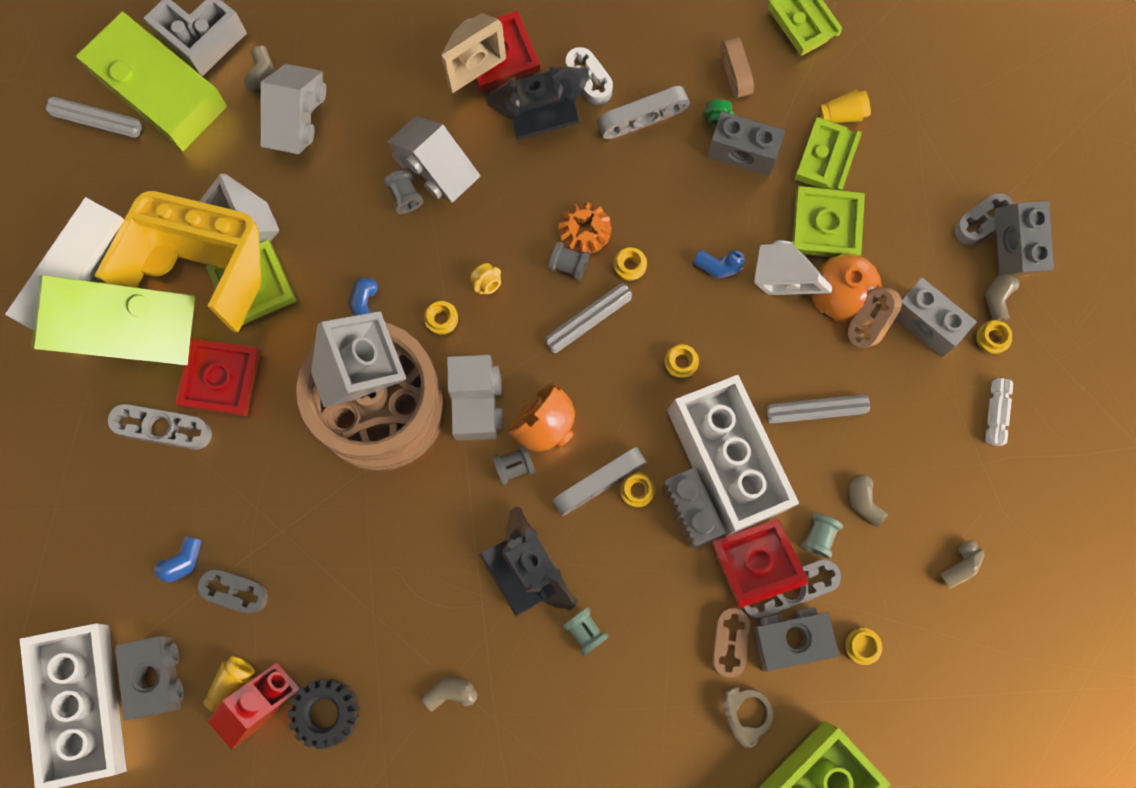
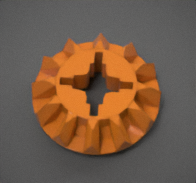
(587, 241)

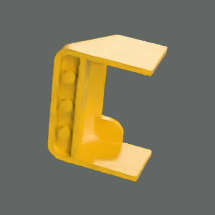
(172, 227)

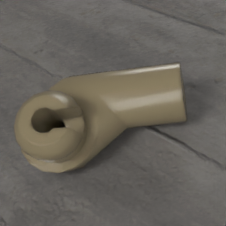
(260, 71)
(998, 294)
(862, 500)
(967, 567)
(451, 689)

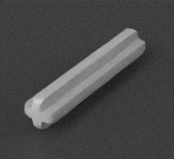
(94, 117)
(588, 318)
(818, 408)

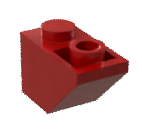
(252, 705)

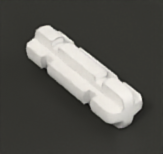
(999, 412)

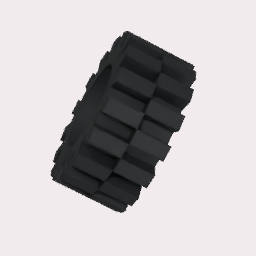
(301, 713)

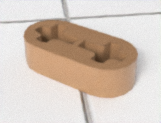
(737, 67)
(880, 322)
(739, 643)

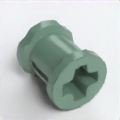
(821, 535)
(585, 631)

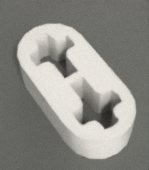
(596, 73)

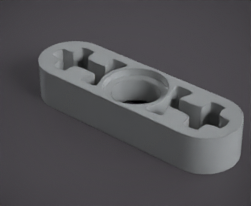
(643, 112)
(138, 413)
(599, 481)
(818, 589)

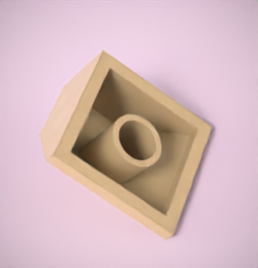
(473, 50)

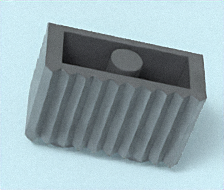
(693, 508)

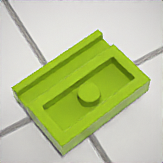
(805, 22)
(827, 155)

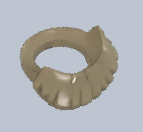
(746, 736)

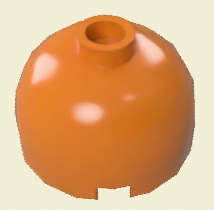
(851, 283)
(544, 421)

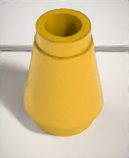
(847, 108)
(229, 678)

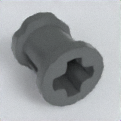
(403, 191)
(568, 261)
(517, 470)

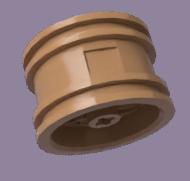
(409, 433)

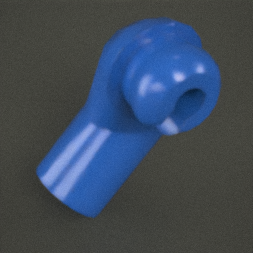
(722, 266)
(360, 294)
(181, 564)

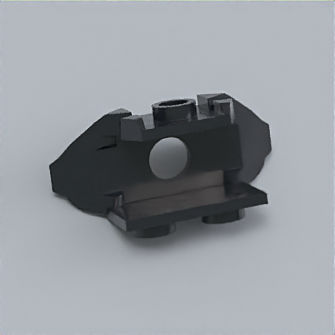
(541, 101)
(525, 569)

